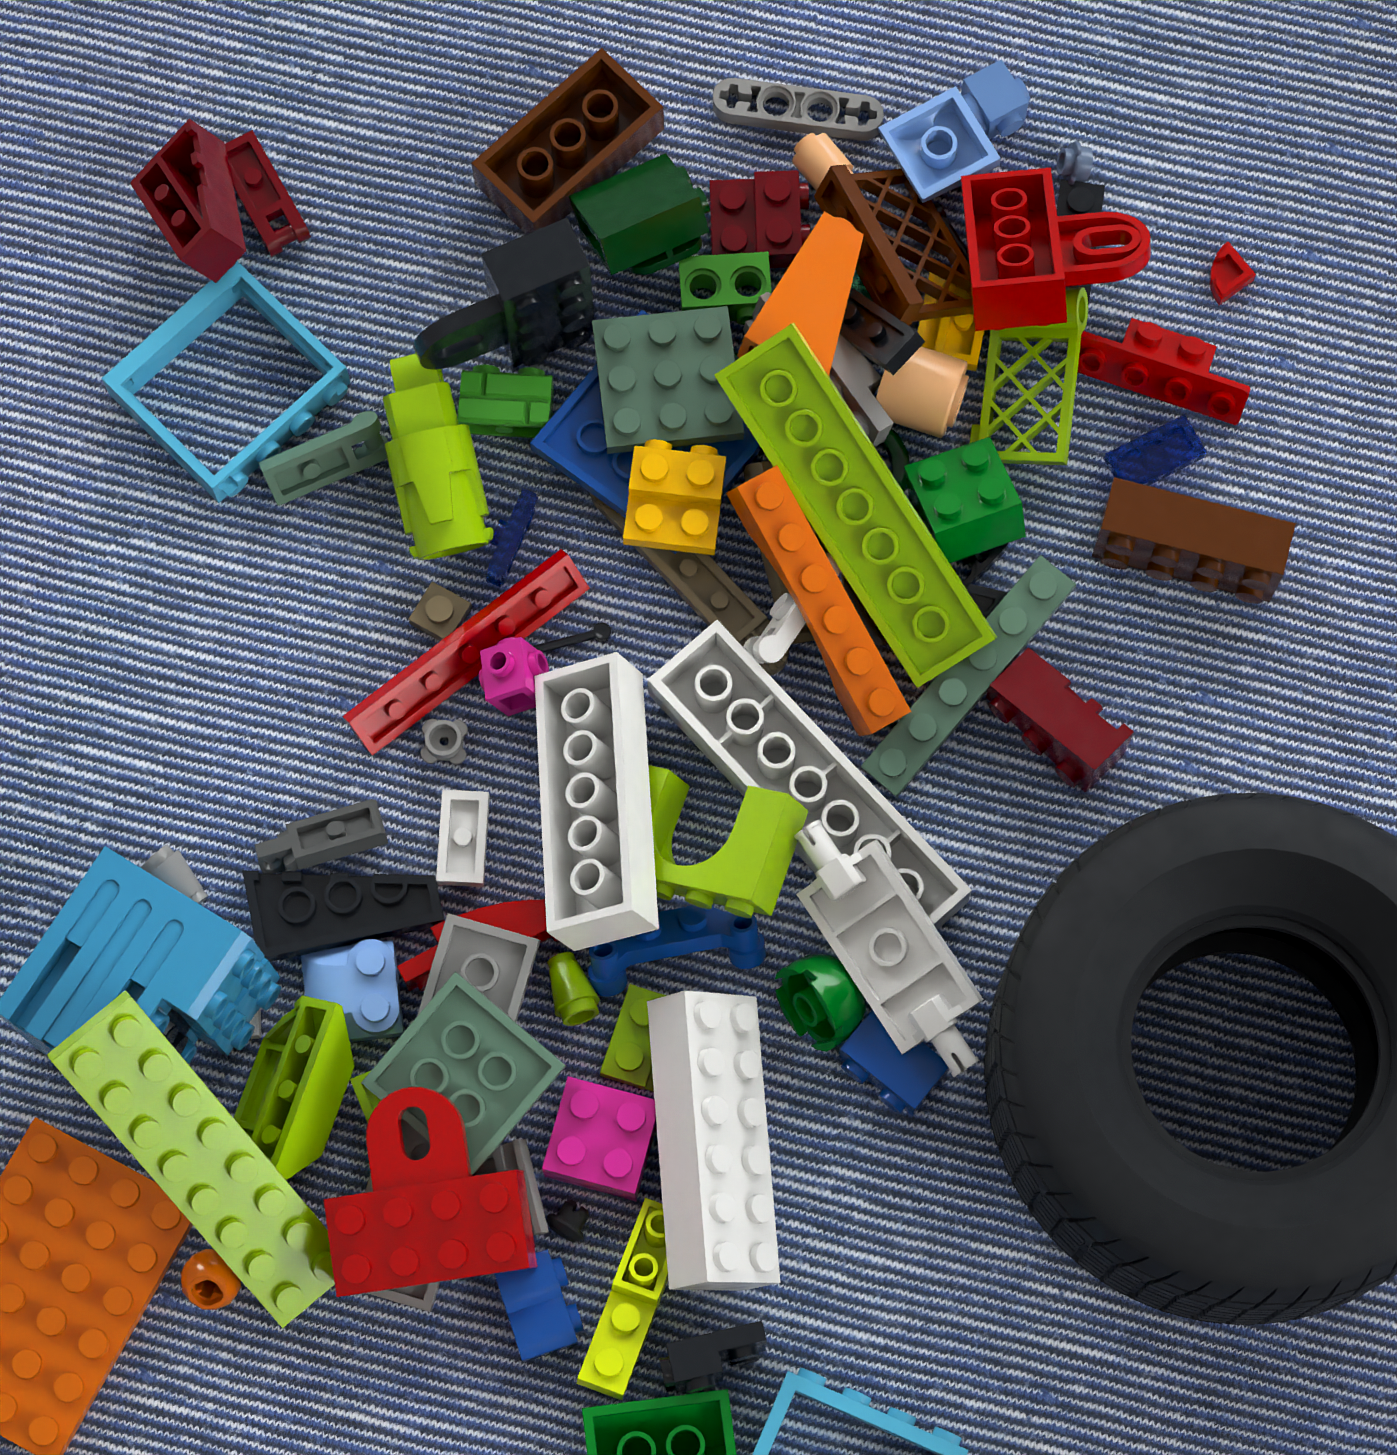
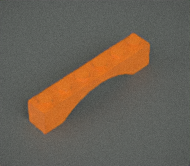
(793, 550)

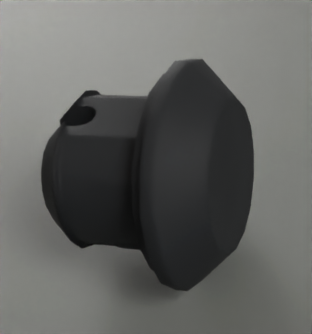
(567, 1222)

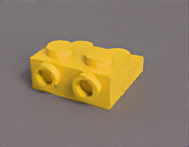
(674, 498)

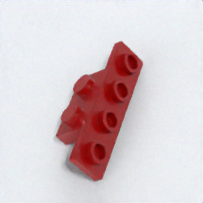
(1164, 368)

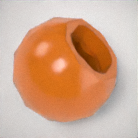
(209, 1281)

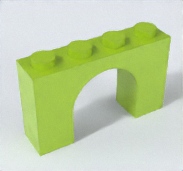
(748, 867)

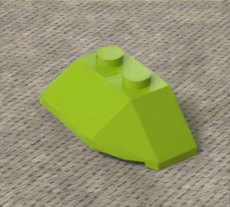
(297, 1084)

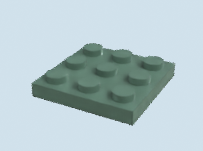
(662, 378)
(475, 1060)

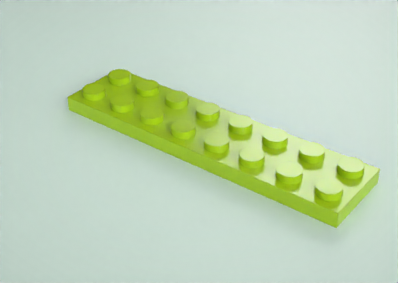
(855, 505)
(199, 1156)

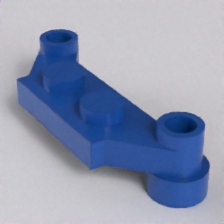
(679, 933)

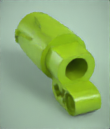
(433, 465)

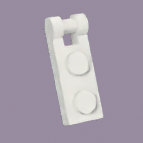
(781, 630)

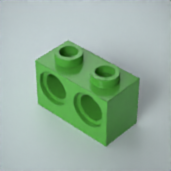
(724, 276)

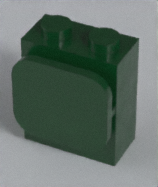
(643, 217)

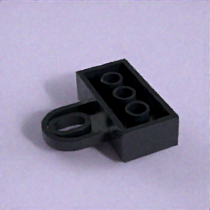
(533, 306)

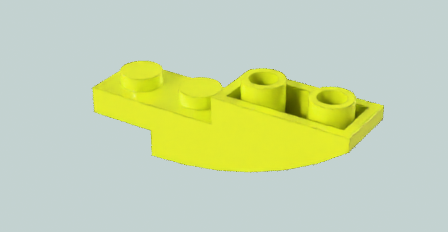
(629, 1307)

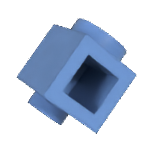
(996, 99)

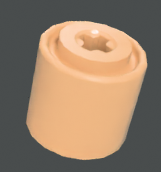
(925, 392)

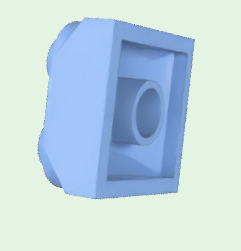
(939, 144)
(363, 982)

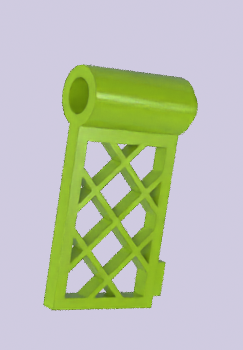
(1045, 335)

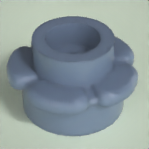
(1075, 162)

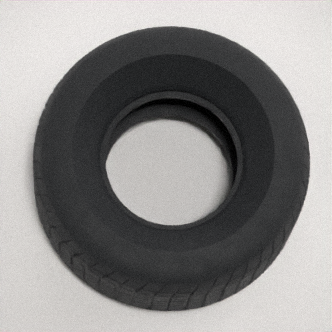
(1062, 1087)

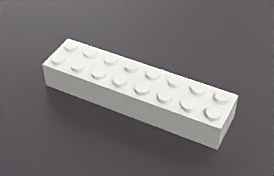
(772, 744)

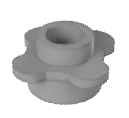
(434, 732)

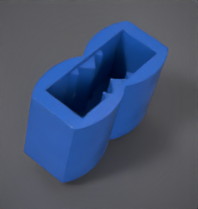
(538, 1308)

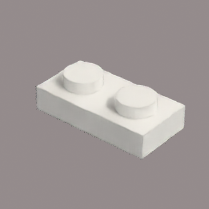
(463, 838)

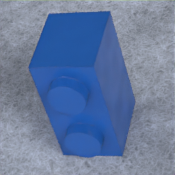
(901, 1078)

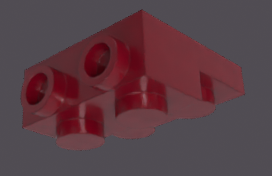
(760, 215)

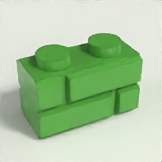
(505, 402)

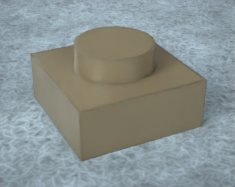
(439, 612)

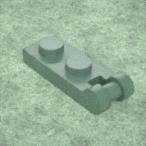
(325, 458)

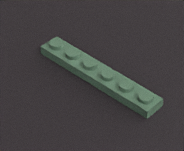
(963, 685)

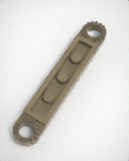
(704, 589)

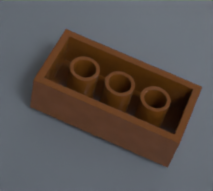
(568, 143)
(1193, 541)

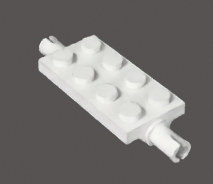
(889, 946)

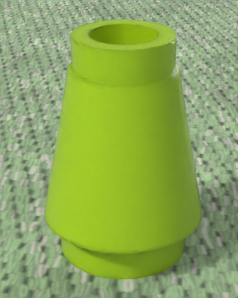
(571, 990)

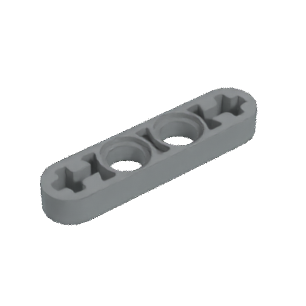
(796, 117)

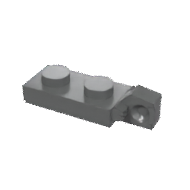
(323, 838)

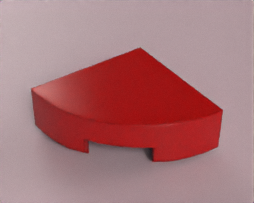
(1229, 274)

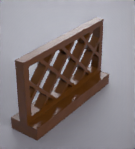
(878, 261)

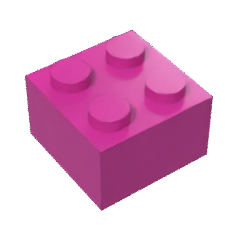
(601, 1138)

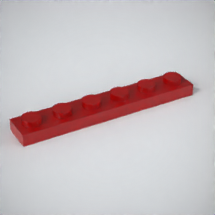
(458, 657)

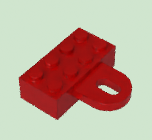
(1028, 254)
(426, 1214)

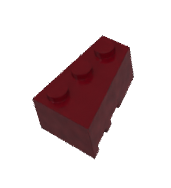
(194, 200)
(1057, 720)

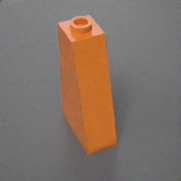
(812, 290)

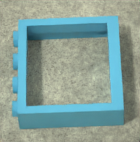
(181, 331)
(856, 1406)

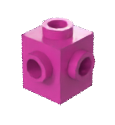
(510, 673)

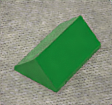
(662, 1426)

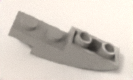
(856, 384)

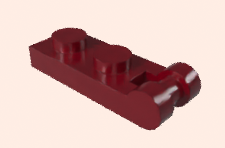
(263, 194)

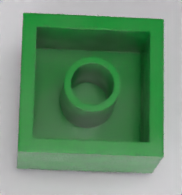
(966, 499)

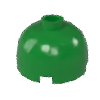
(820, 1000)

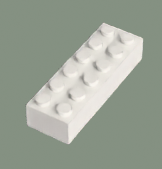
(595, 802)
(713, 1142)

